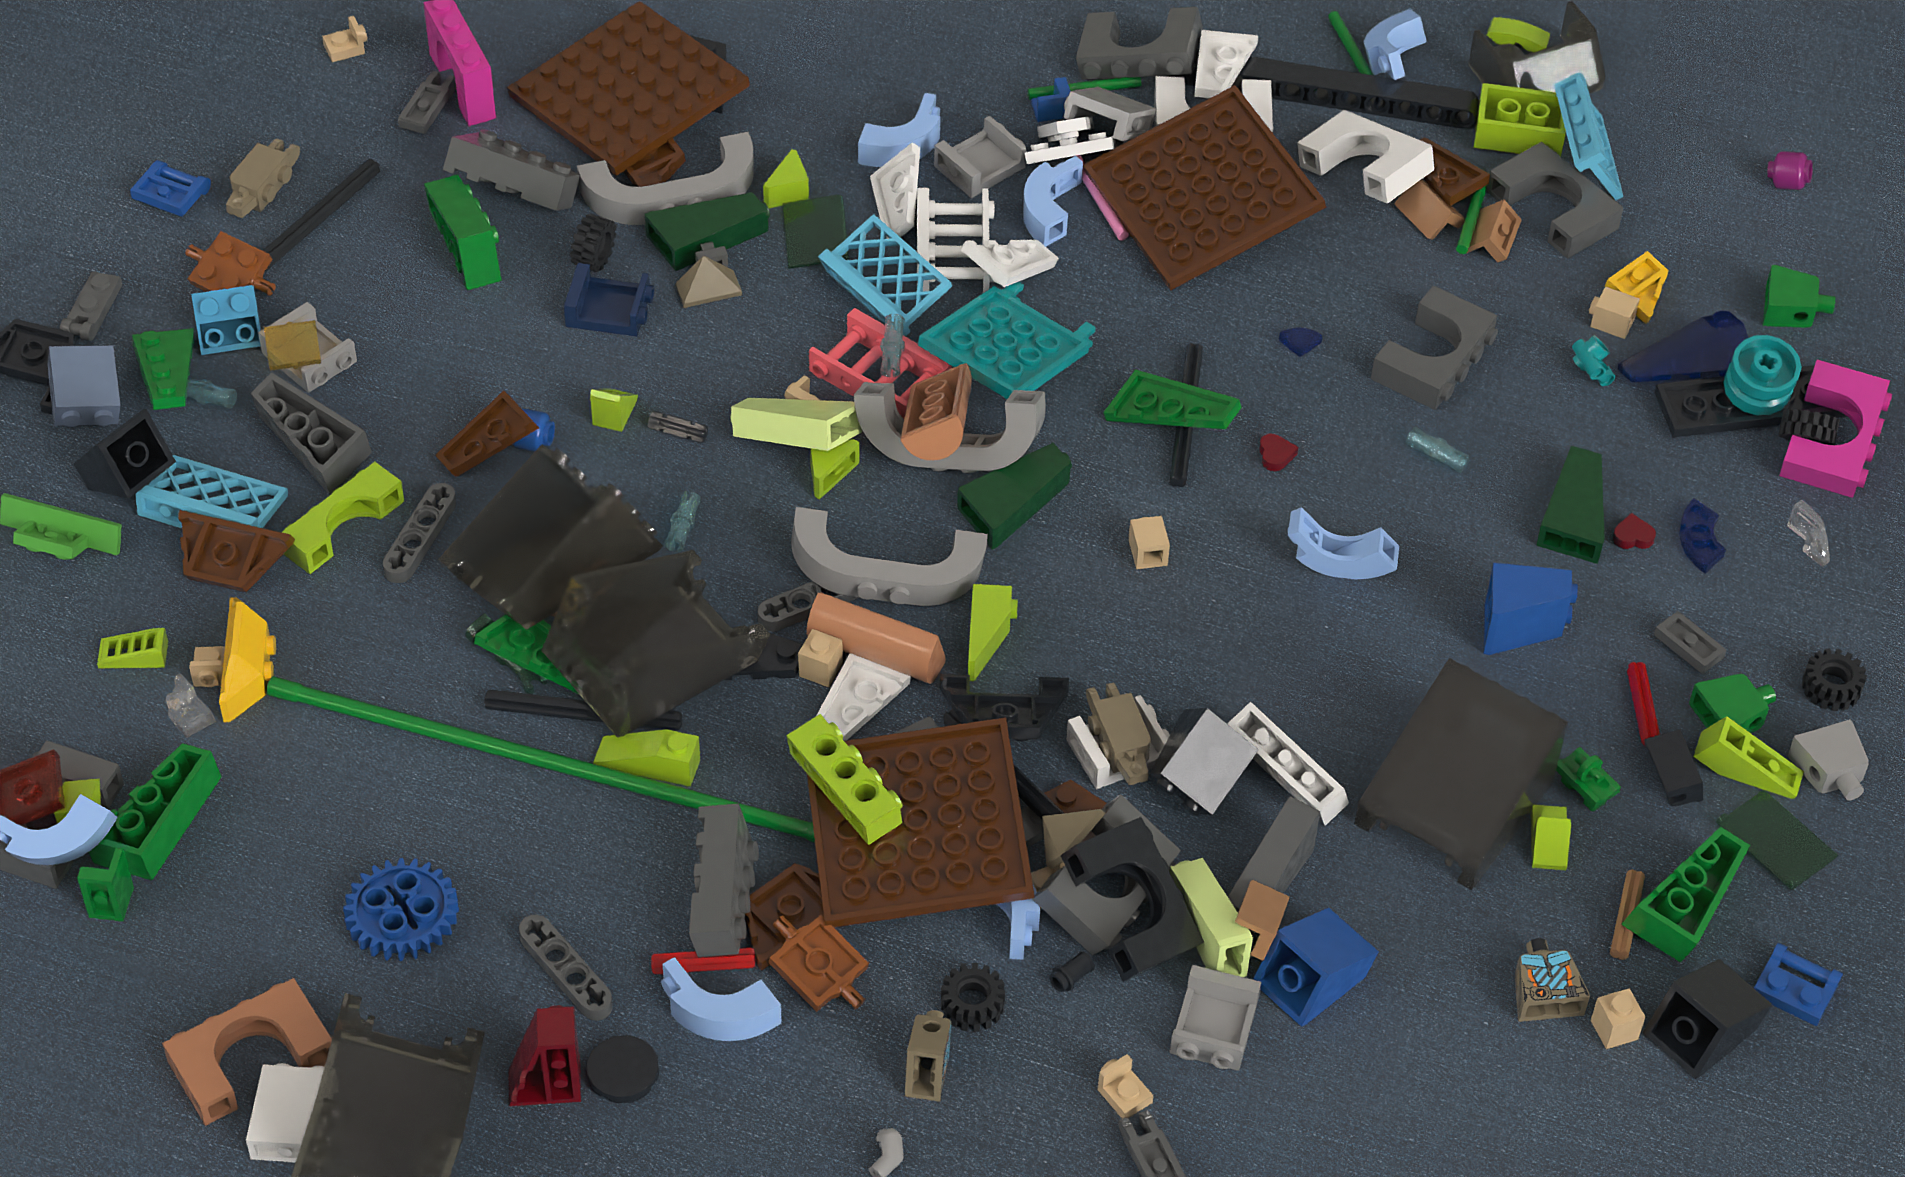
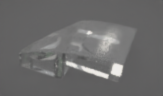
(1811, 528)
(186, 709)

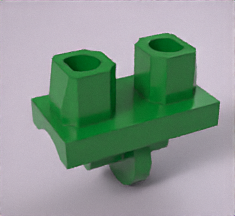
(1587, 778)

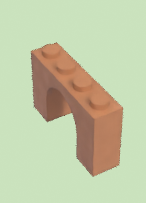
(277, 1013)

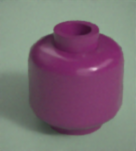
(1790, 170)

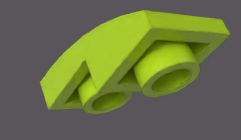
(1512, 31)

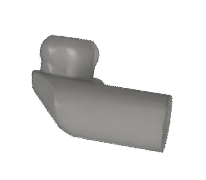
(892, 1152)

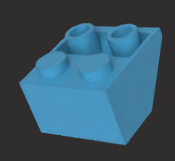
(227, 319)

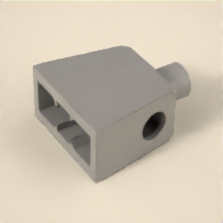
(1831, 758)

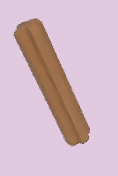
(1630, 899)

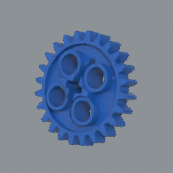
(373, 924)

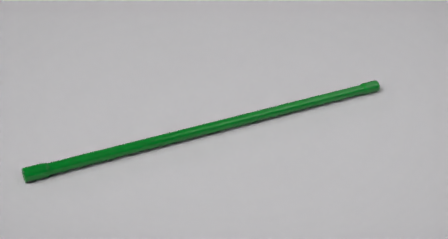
(297, 692)

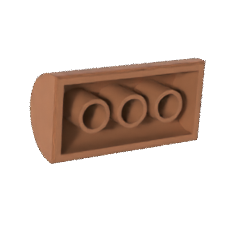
(937, 414)
(878, 638)

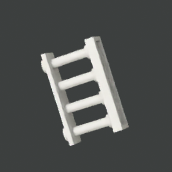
(928, 230)

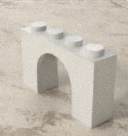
(1170, 98)
(1346, 135)

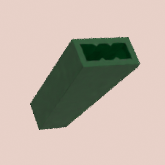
(723, 221)
(1013, 494)
(1576, 508)

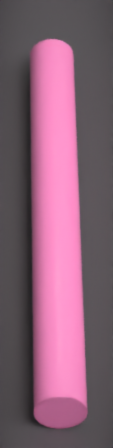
(1114, 222)

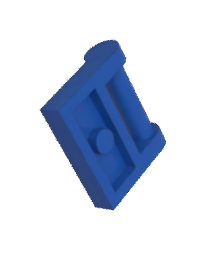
(160, 190)
(1794, 993)

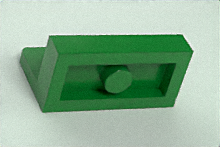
(107, 890)

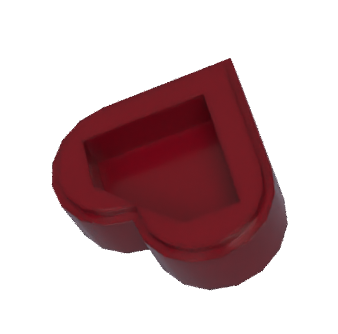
(1276, 452)
(1634, 532)

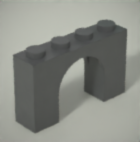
(1169, 54)
(1545, 171)
(1434, 378)
(74, 767)
(1082, 911)

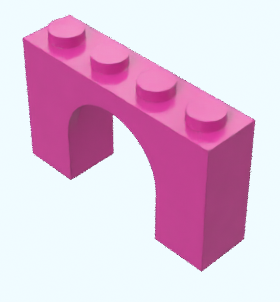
(457, 49)
(1839, 466)

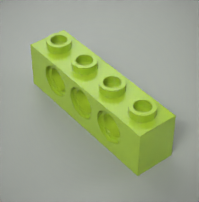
(868, 818)

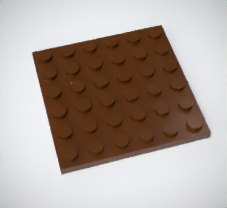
(628, 87)
(1204, 187)
(957, 832)

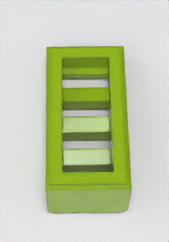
(154, 657)

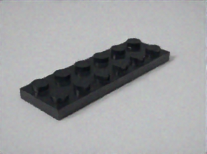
(1704, 407)

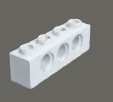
(1290, 764)

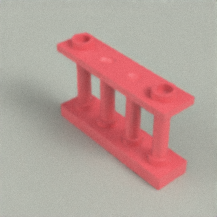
(869, 333)

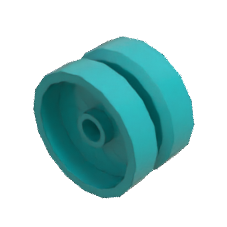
(1762, 375)

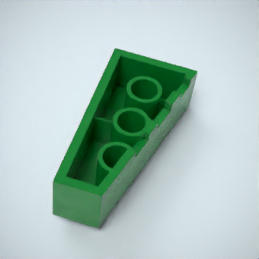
(465, 230)
(160, 811)
(1684, 903)

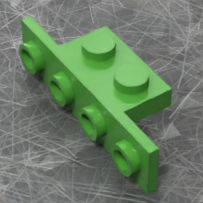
(57, 529)

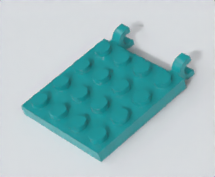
(1006, 342)

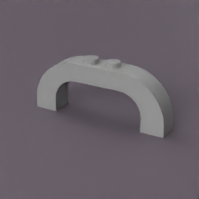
(630, 204)
(977, 452)
(884, 578)

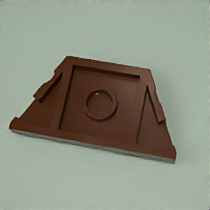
(656, 165)
(228, 551)
(791, 894)

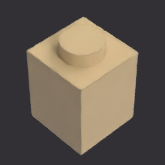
(1614, 312)
(1149, 542)
(820, 658)
(1617, 1018)

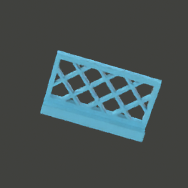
(1587, 132)
(863, 288)
(164, 505)

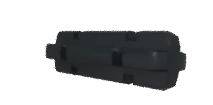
(678, 426)

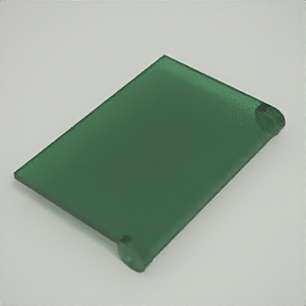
(812, 228)
(1778, 839)

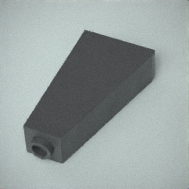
(1281, 852)

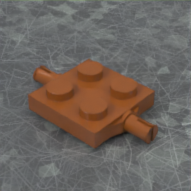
(229, 265)
(818, 963)

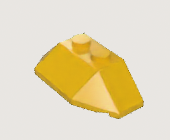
(245, 661)

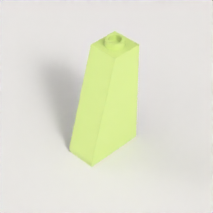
(796, 422)
(1225, 942)

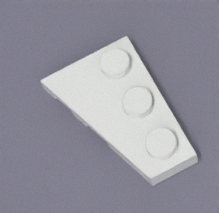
(1221, 60)
(1065, 129)
(1070, 147)
(897, 190)
(1011, 262)
(860, 693)

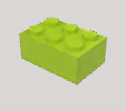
(1518, 119)

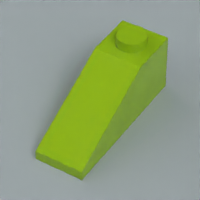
(989, 623)
(653, 755)
(1745, 758)

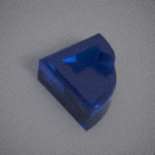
(1300, 340)

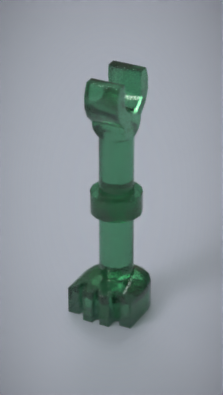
(524, 674)

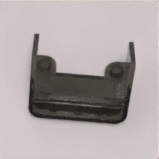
(1542, 69)

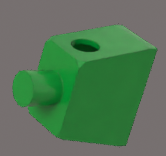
(1793, 298)
(1734, 698)

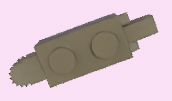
(260, 177)
(1120, 732)

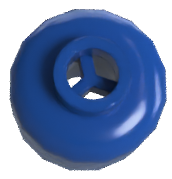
(543, 435)

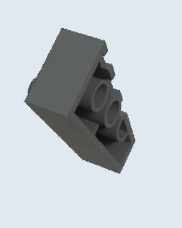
(512, 169)
(314, 433)
(722, 881)

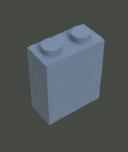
(83, 385)

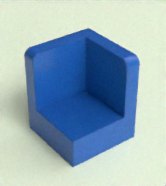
(1052, 106)

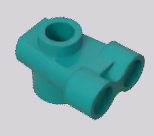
(1590, 359)

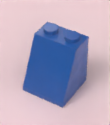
(1526, 606)
(1314, 964)

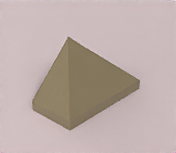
(707, 283)
(1066, 831)

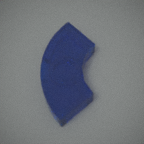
(1698, 536)

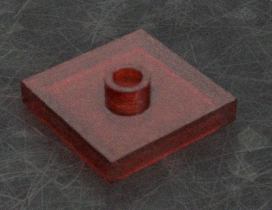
(32, 788)

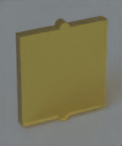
(292, 345)

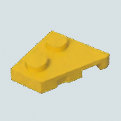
(1642, 280)

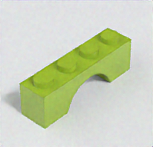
(369, 494)

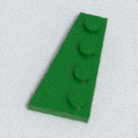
(165, 365)
(1163, 401)
(521, 647)

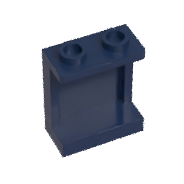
(607, 303)

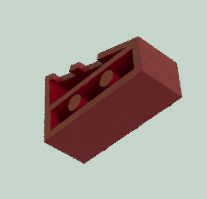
(547, 1060)

